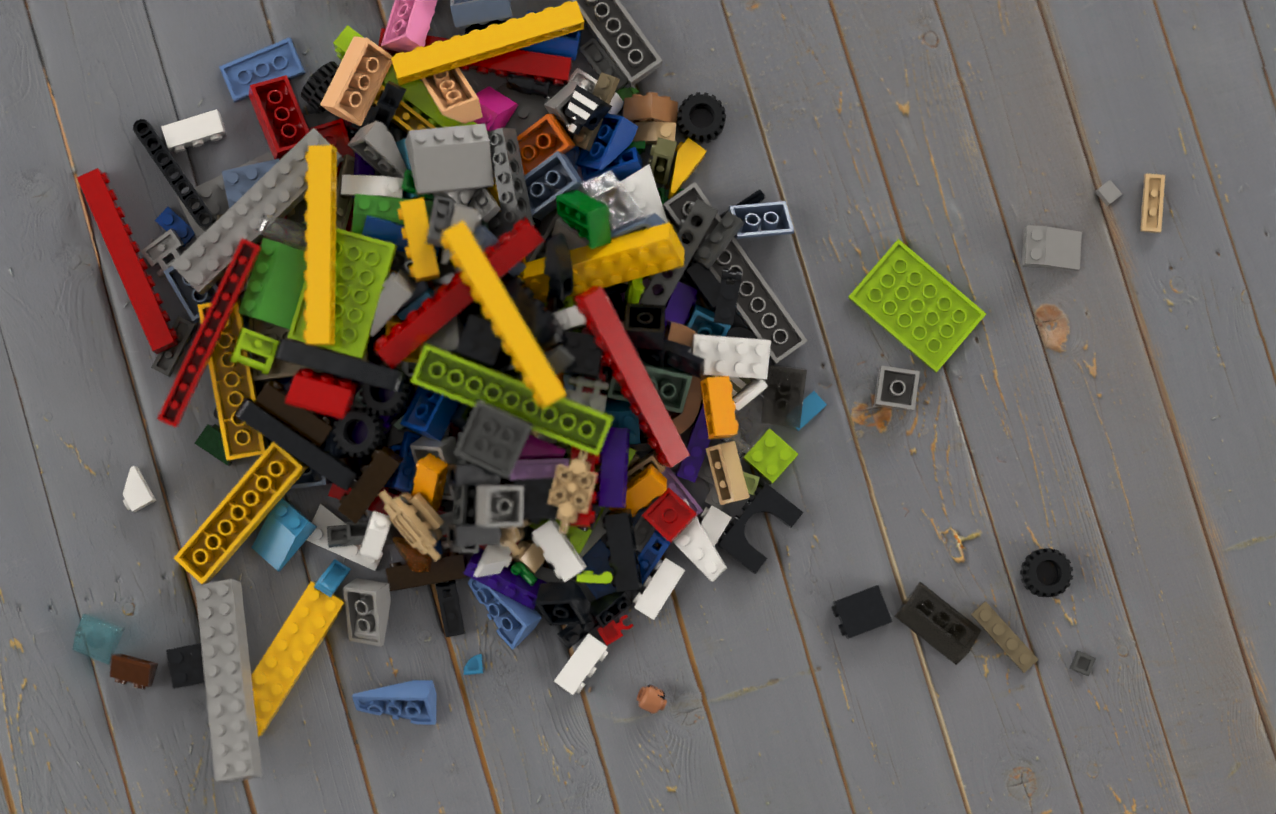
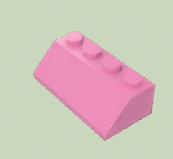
(408, 25)

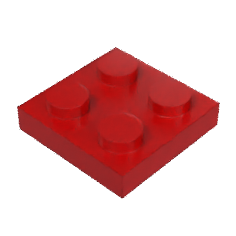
(669, 515)

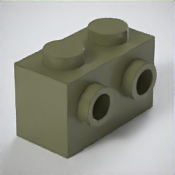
(662, 159)

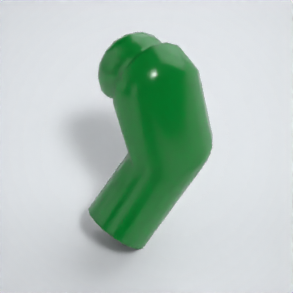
(520, 569)

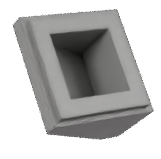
(1108, 192)

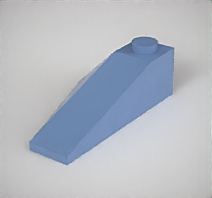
(511, 617)
(408, 700)

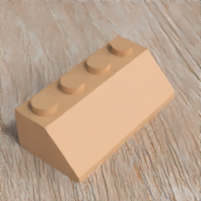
(357, 80)
(454, 96)

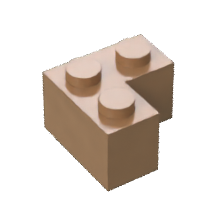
(650, 108)

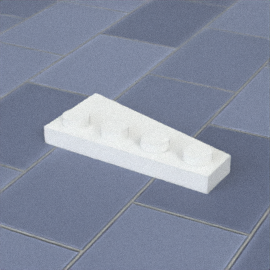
(644, 192)
(325, 518)
(698, 548)

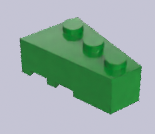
(586, 215)

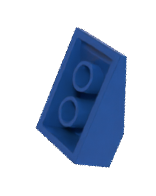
(611, 140)

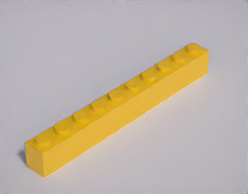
(487, 42)
(320, 245)
(503, 315)

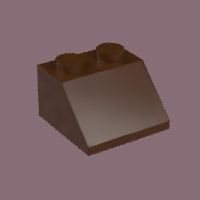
(133, 670)

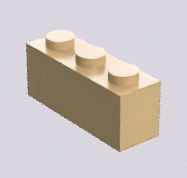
(727, 473)

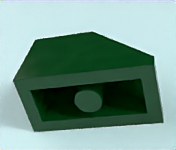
(212, 442)

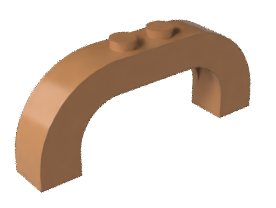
(682, 421)

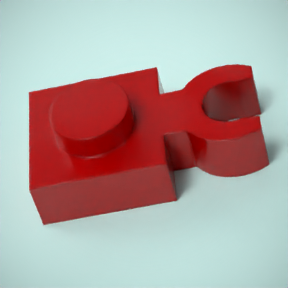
(612, 631)

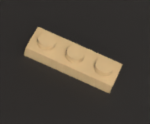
(1152, 203)

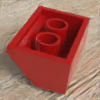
(321, 393)

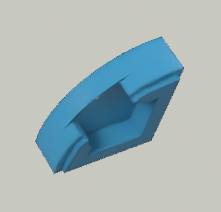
(474, 665)

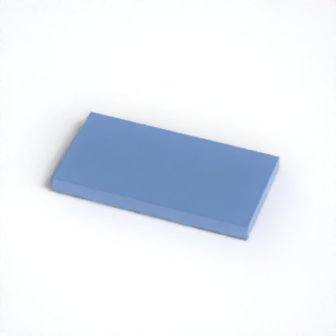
(260, 66)

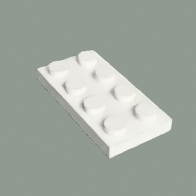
(733, 355)

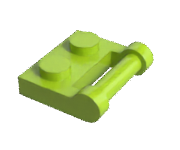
(634, 291)
(255, 344)
(589, 577)

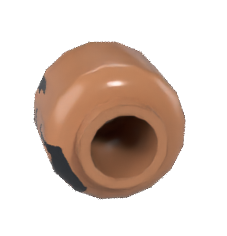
(651, 699)

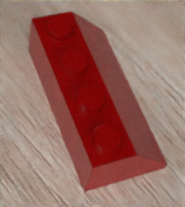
(278, 114)

